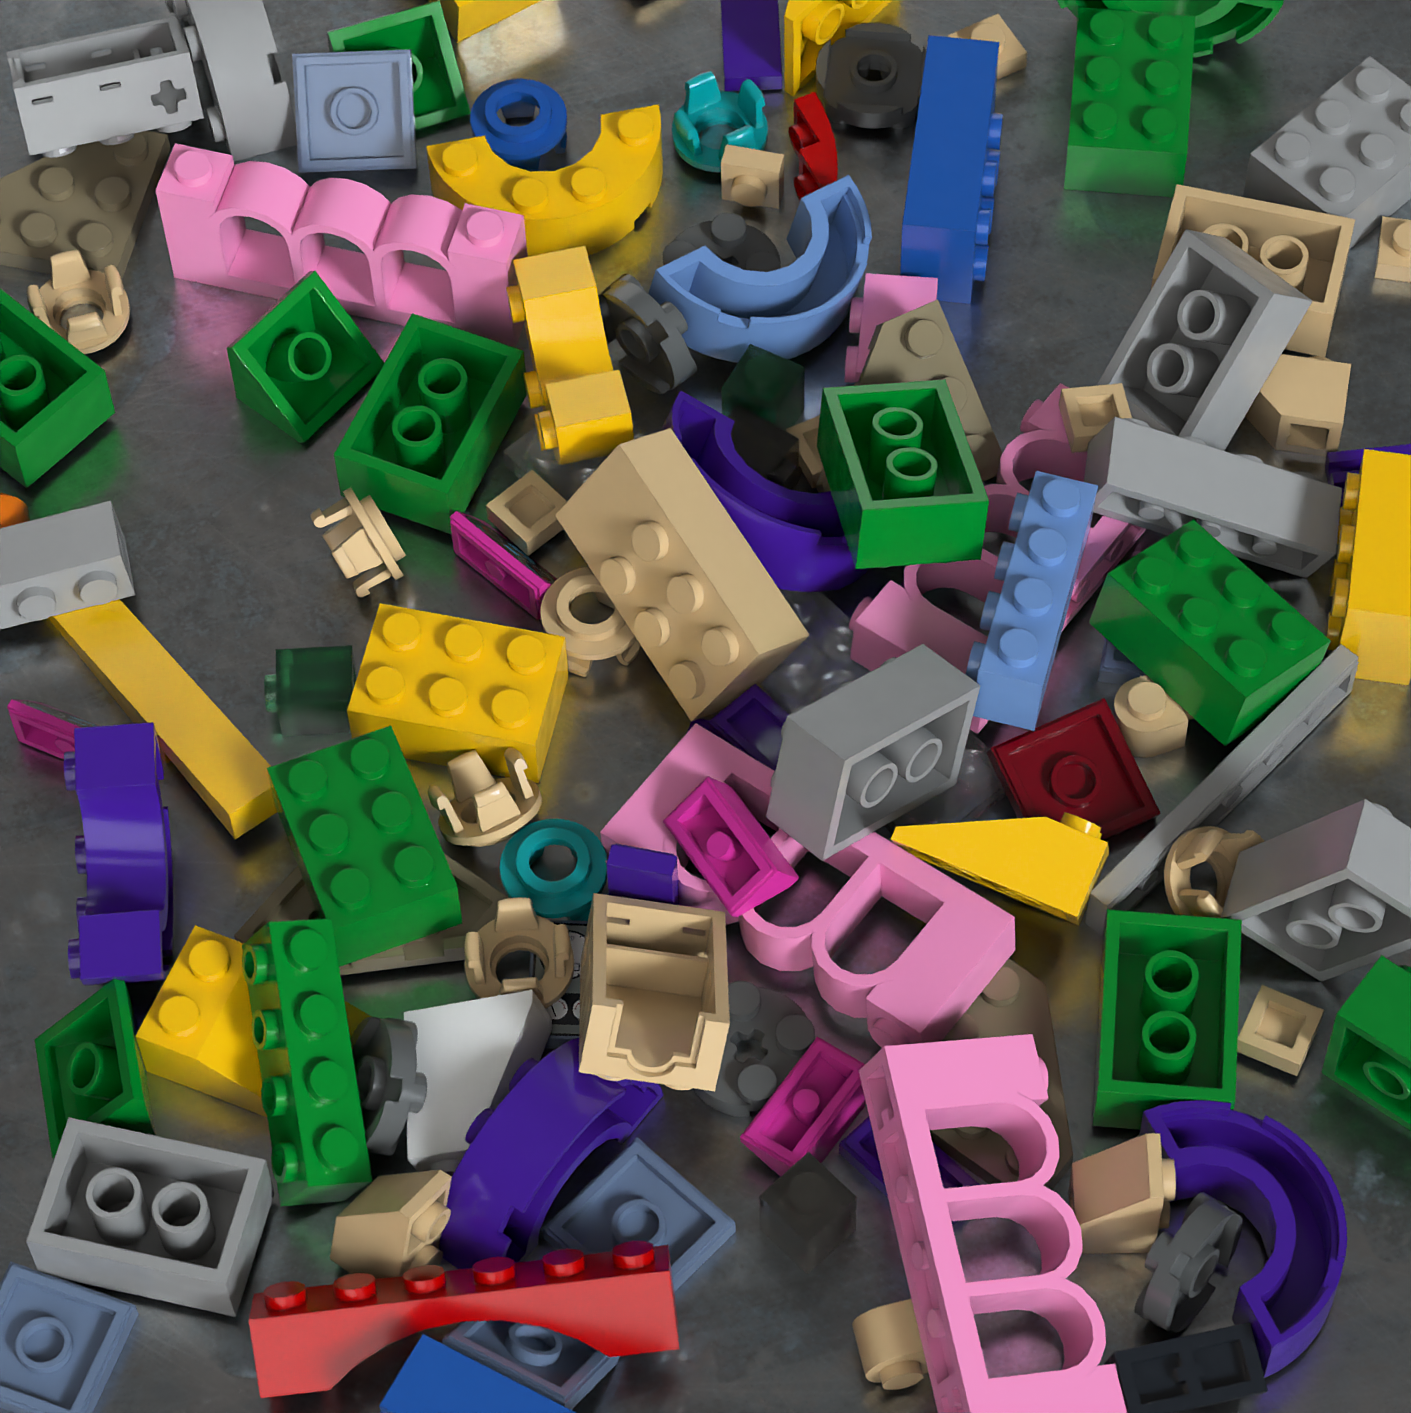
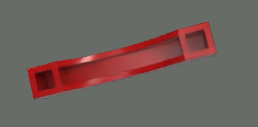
(606, 1299)

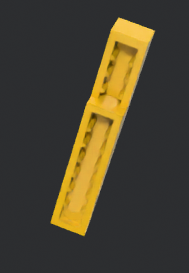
(187, 722)

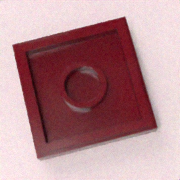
(1078, 769)

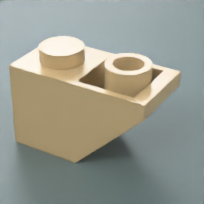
(1302, 405)
(1123, 1196)
(393, 1225)

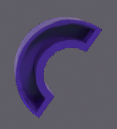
(788, 529)
(125, 853)
(530, 1150)
(1285, 1196)

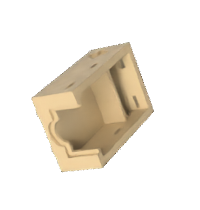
(653, 993)

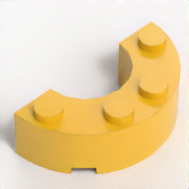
(567, 207)
(572, 373)

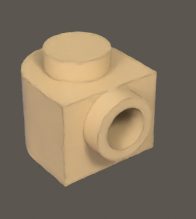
(1149, 718)
(890, 1345)

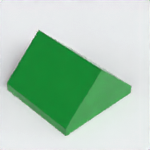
(435, 72)
(302, 359)
(95, 1066)

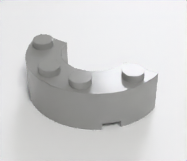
(239, 60)

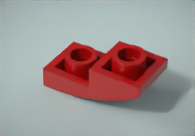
(814, 145)

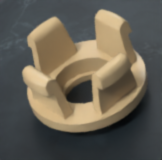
(76, 284)
(360, 541)
(584, 640)
(485, 808)
(1197, 846)
(512, 930)

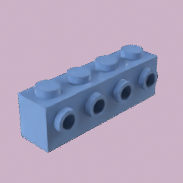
(1033, 601)

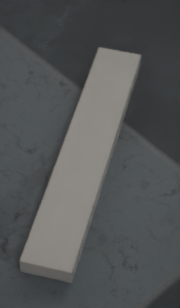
(1226, 784)

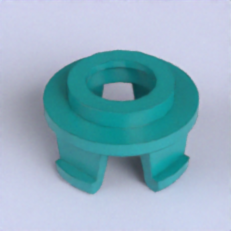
(708, 107)
(559, 898)

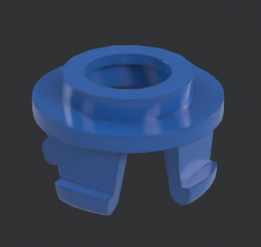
(521, 144)

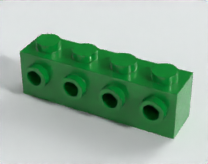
(306, 1062)

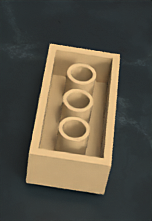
(681, 573)

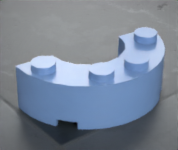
(781, 308)

